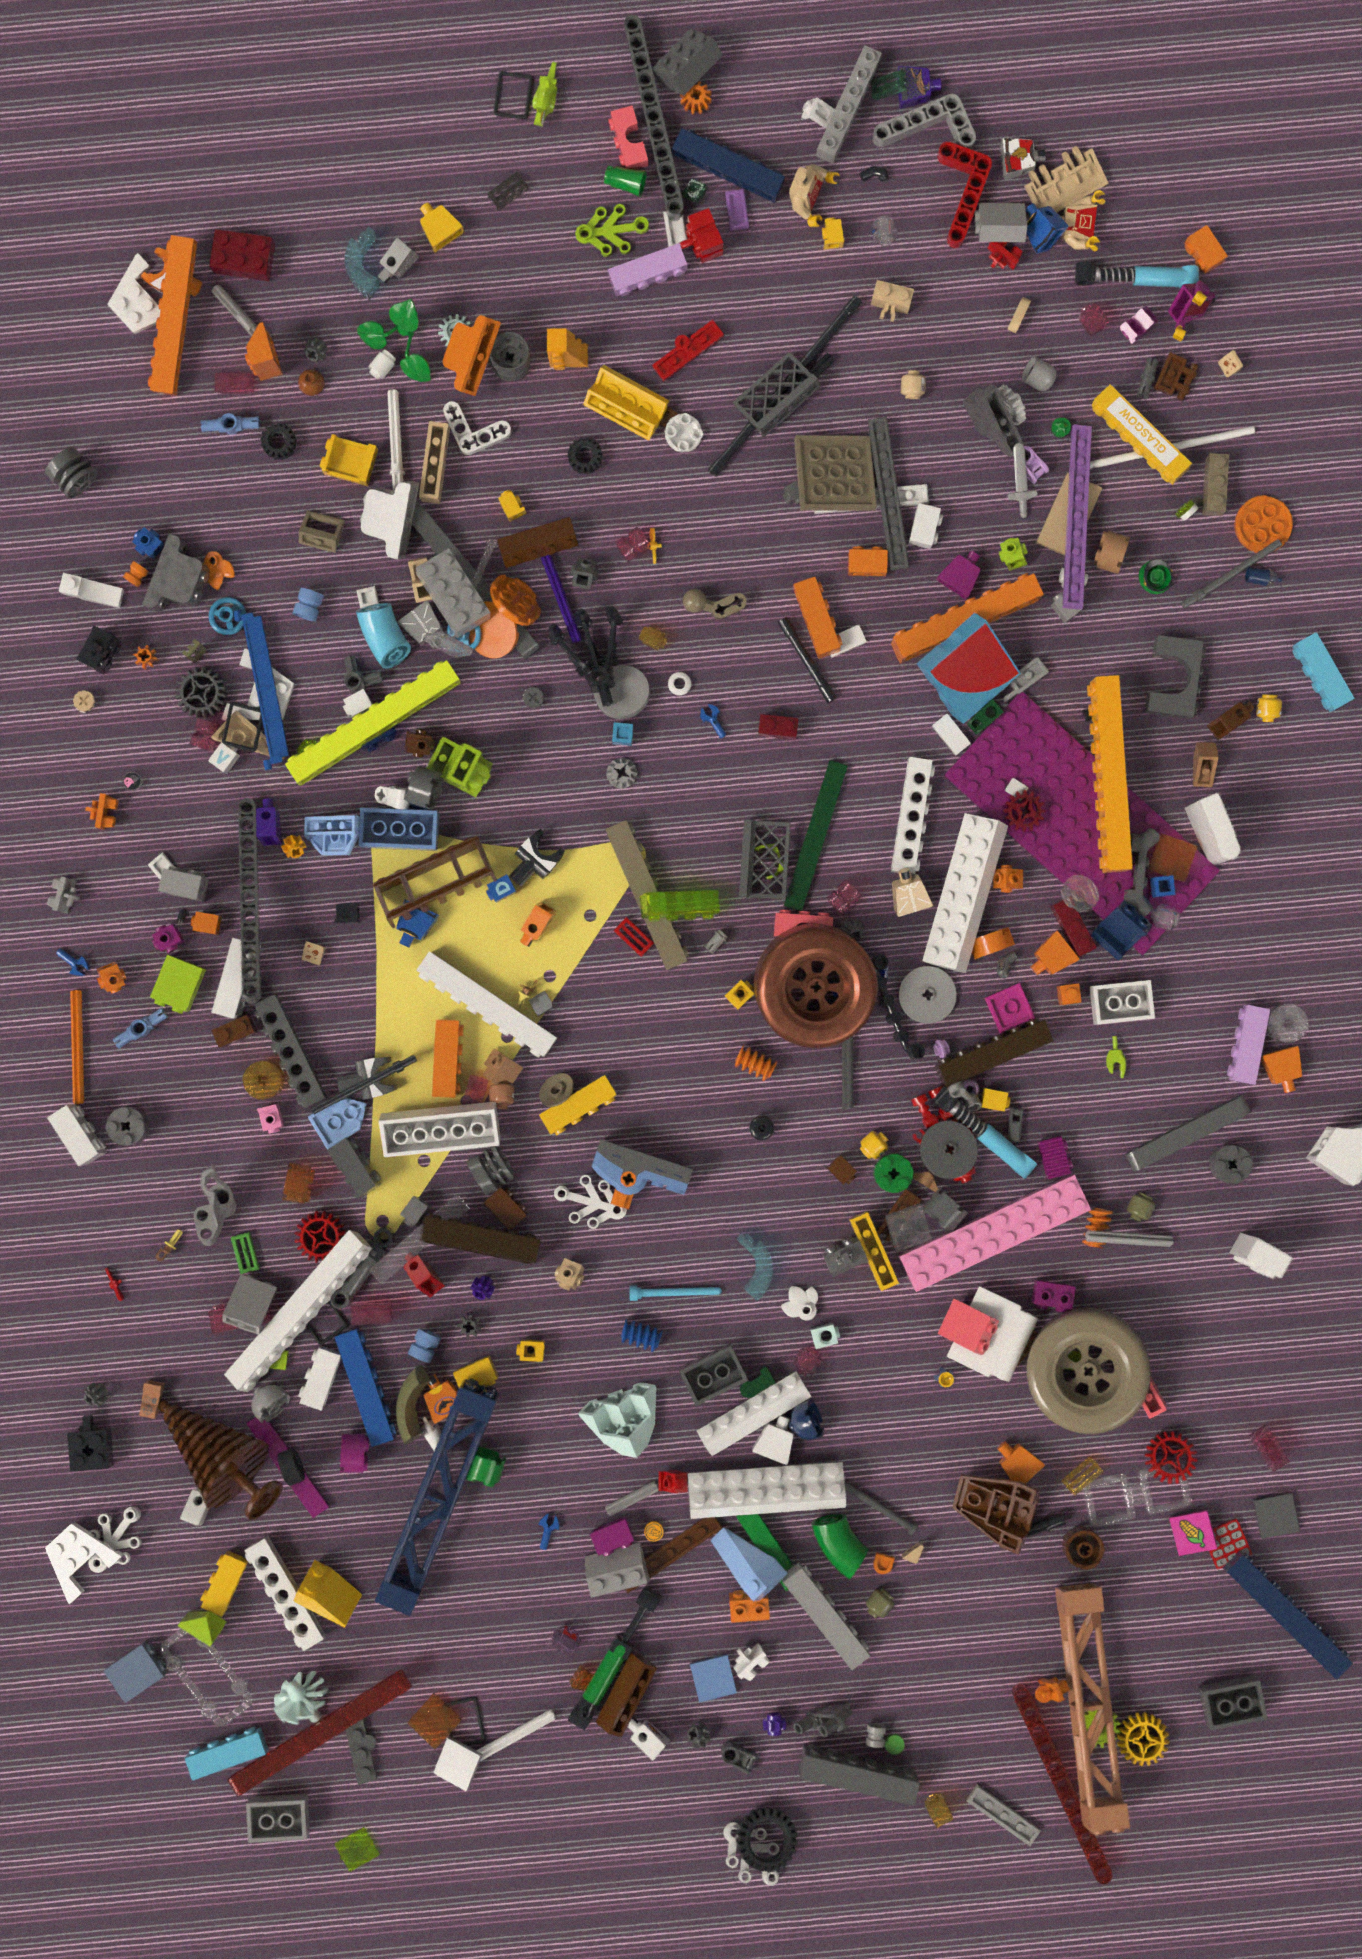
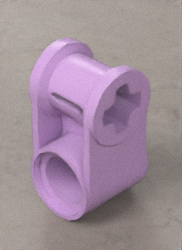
(1034, 463)

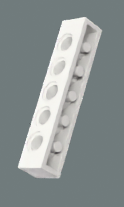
(914, 767)
(266, 1548)

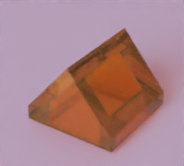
(581, 1678)

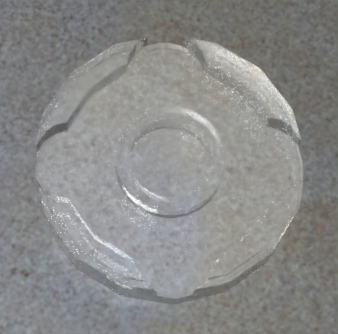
(1080, 893)

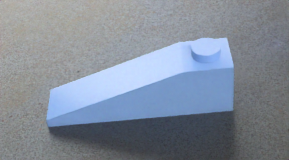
(750, 1566)

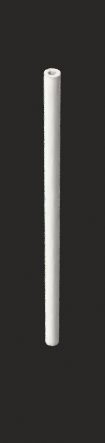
(1179, 445)

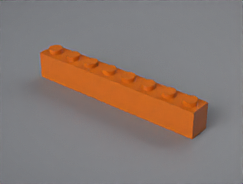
(173, 315)

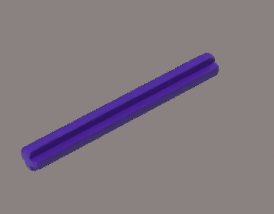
(561, 598)

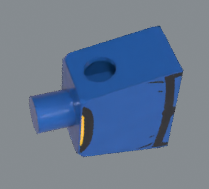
(1044, 227)
(417, 926)

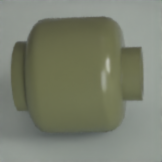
(1141, 1207)
(880, 1603)

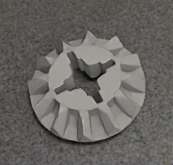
(630, 770)

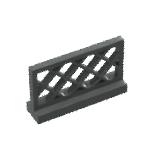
(789, 402)
(748, 863)

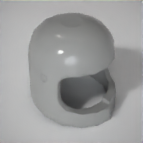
(1041, 376)

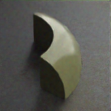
(405, 1407)

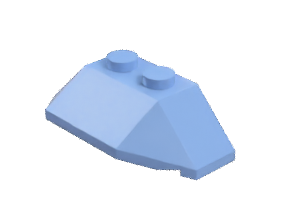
(332, 833)

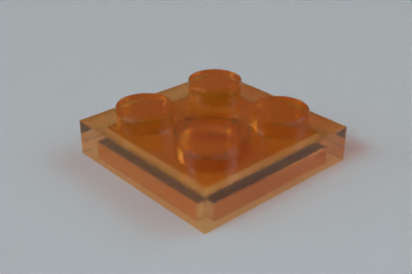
(434, 1721)

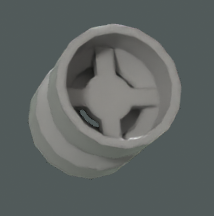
(876, 1735)

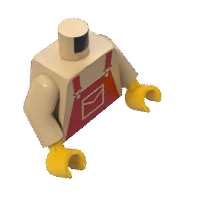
(806, 189)
(1081, 222)

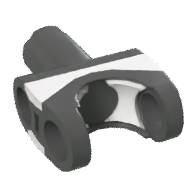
(366, 1069)

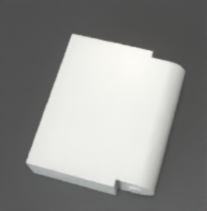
(1213, 829)
(1006, 1343)

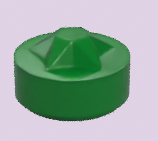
(1060, 427)

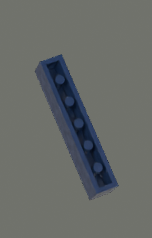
(728, 165)

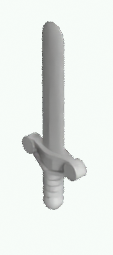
(1022, 493)

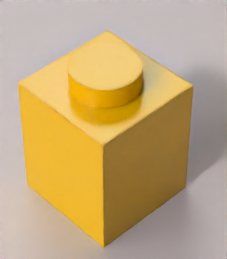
(995, 1099)

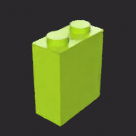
(177, 984)

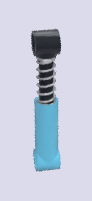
(1087, 273)
(986, 1134)

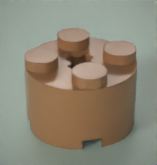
(1112, 552)

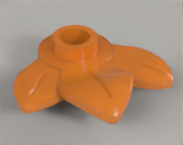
(218, 570)

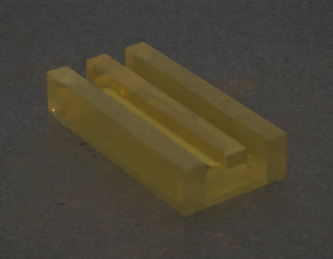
(1070, 1486)

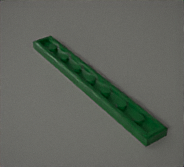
(815, 835)

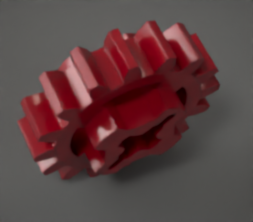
(1015, 807)

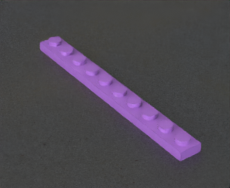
(1077, 517)

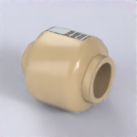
(913, 385)

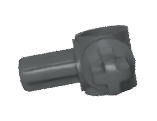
(353, 674)

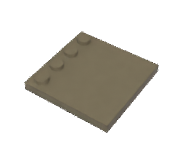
(835, 473)

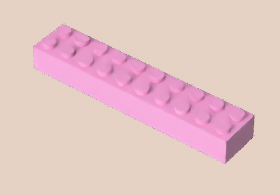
(994, 1232)

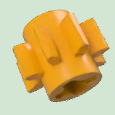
(293, 846)

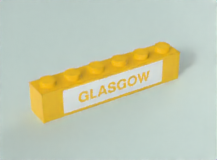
(1140, 434)

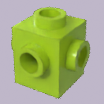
(1013, 553)

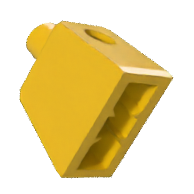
(439, 226)

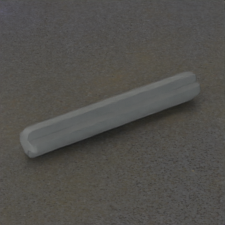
(847, 1074)

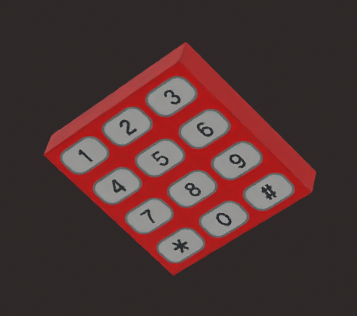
(1229, 1541)

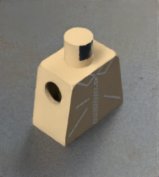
(909, 894)

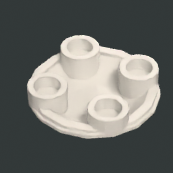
(683, 432)

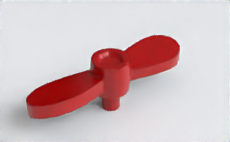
(114, 1285)

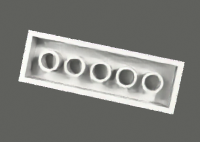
(439, 1129)

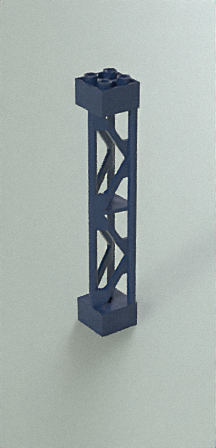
(397, 1589)

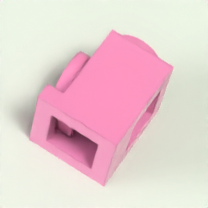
(274, 1111)

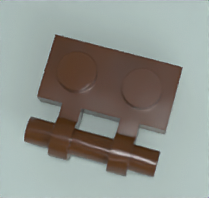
(1170, 374)

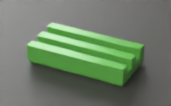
(245, 1252)

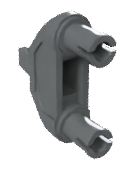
(825, 1718)

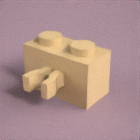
(892, 298)

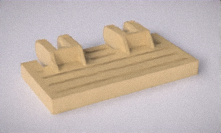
(1068, 181)

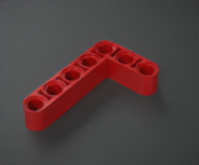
(970, 192)

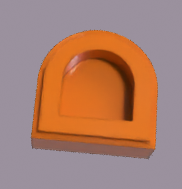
(883, 1563)

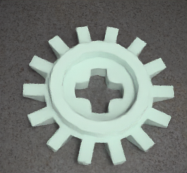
(450, 325)

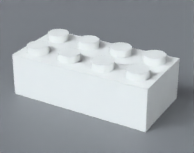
(1260, 1256)

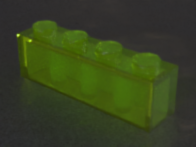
(679, 904)

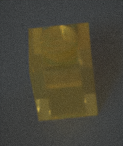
(938, 1810)

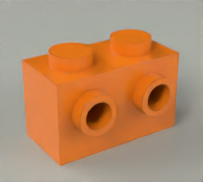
(744, 1609)

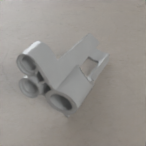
(215, 1210)

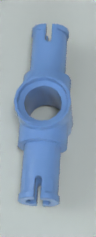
(240, 424)
(131, 1032)

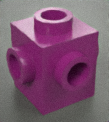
(174, 938)

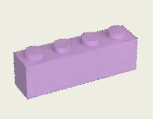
(647, 270)
(1249, 1044)

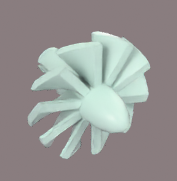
(298, 1701)

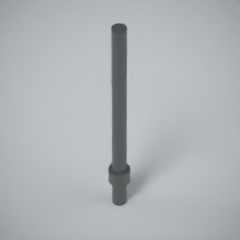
(1200, 594)

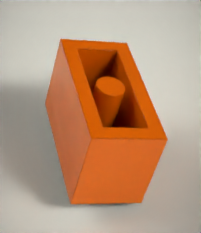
(1205, 249)
(867, 562)

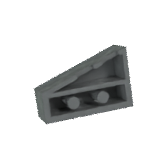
(355, 1167)

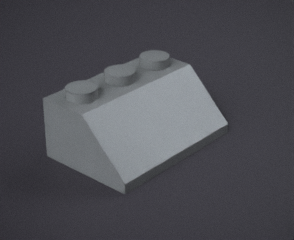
(616, 1571)

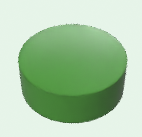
(894, 1744)

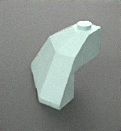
(623, 1418)

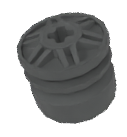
(514, 347)
(71, 472)
(490, 1169)

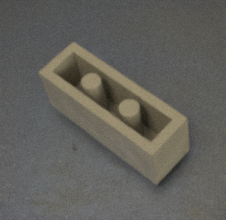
(1215, 484)

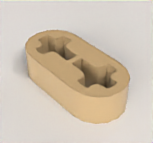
(1019, 314)

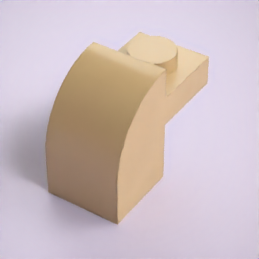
(419, 590)

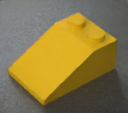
(327, 1594)

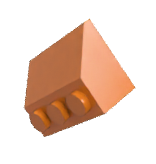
(262, 354)

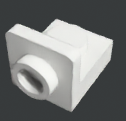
(818, 111)

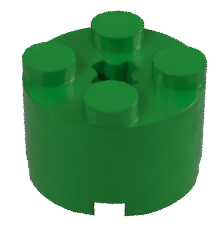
(901, 1180)
(486, 1467)

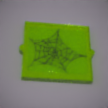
(356, 1849)

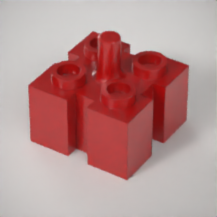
(703, 235)

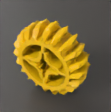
(1158, 1742)

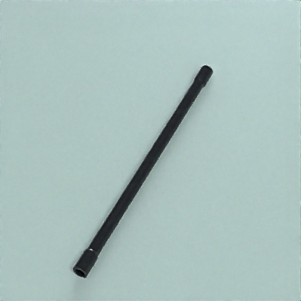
(847, 311)

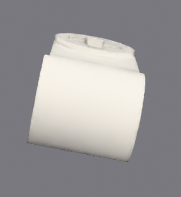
(392, 796)

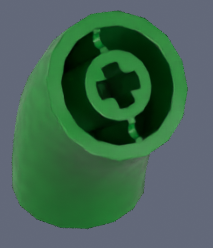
(839, 1543)

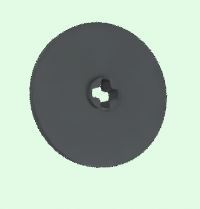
(963, 1153)

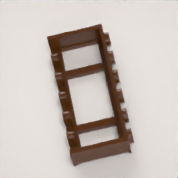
(420, 867)

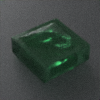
(694, 190)

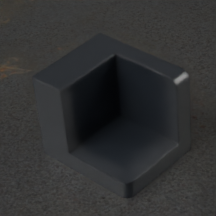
(347, 913)

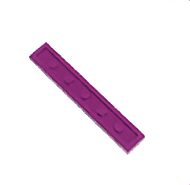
(305, 1490)

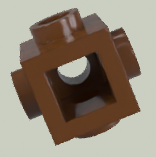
(412, 742)

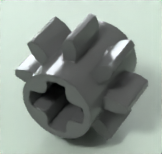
(316, 349)
(852, 927)
(465, 1329)
(95, 1394)
(699, 1735)

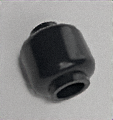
(759, 1120)

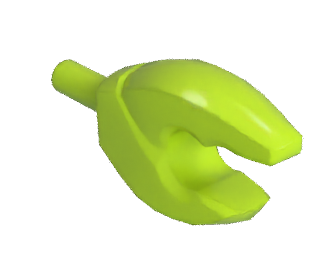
(1116, 1055)

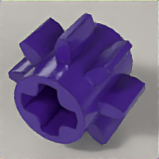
(482, 1287)
(774, 1724)

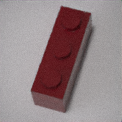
(1073, 928)

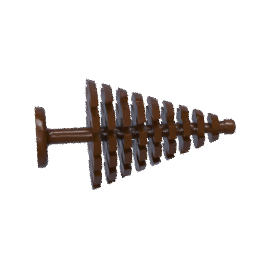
(221, 1460)

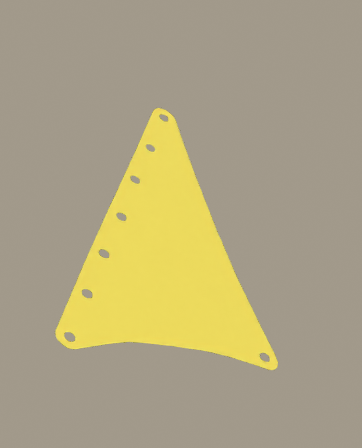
(484, 945)

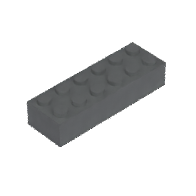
(858, 1774)

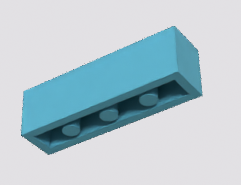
(1322, 672)
(226, 1753)

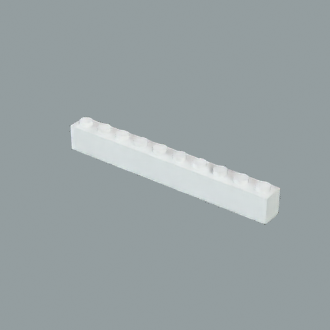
(298, 1311)

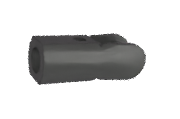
(1014, 1127)

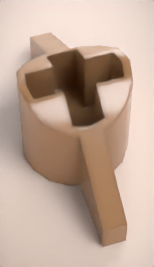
(926, 1179)

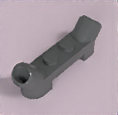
(1140, 845)

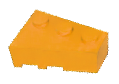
(565, 350)

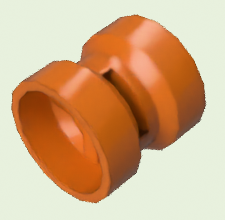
(135, 574)

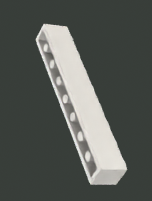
(487, 1004)

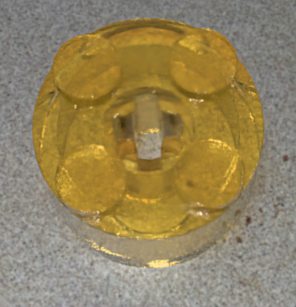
(274, 1081)

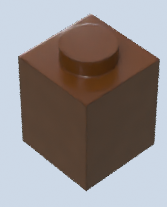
(842, 1170)

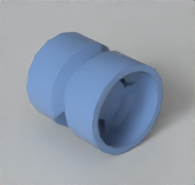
(307, 606)
(424, 1345)

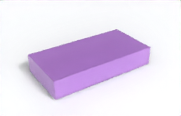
(737, 210)

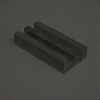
(501, 186)

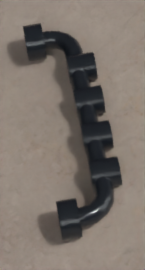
(886, 1000)

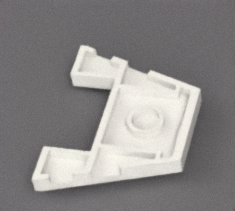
(132, 302)
(283, 687)
(72, 1551)

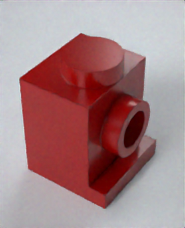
(673, 1481)

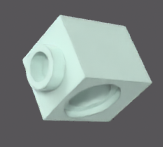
(816, 1335)

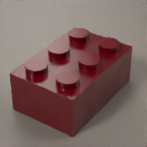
(242, 255)

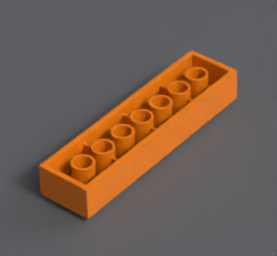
(990, 606)

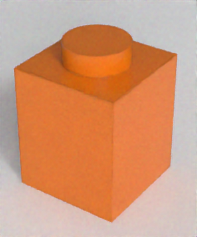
(206, 923)
(1069, 994)

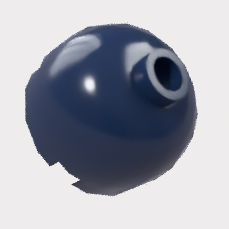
(806, 1421)

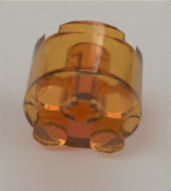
(297, 1183)

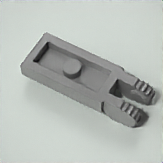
(1029, 675)

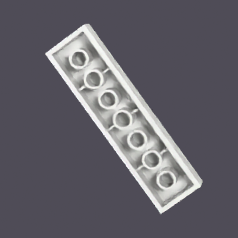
(965, 893)
(766, 1490)

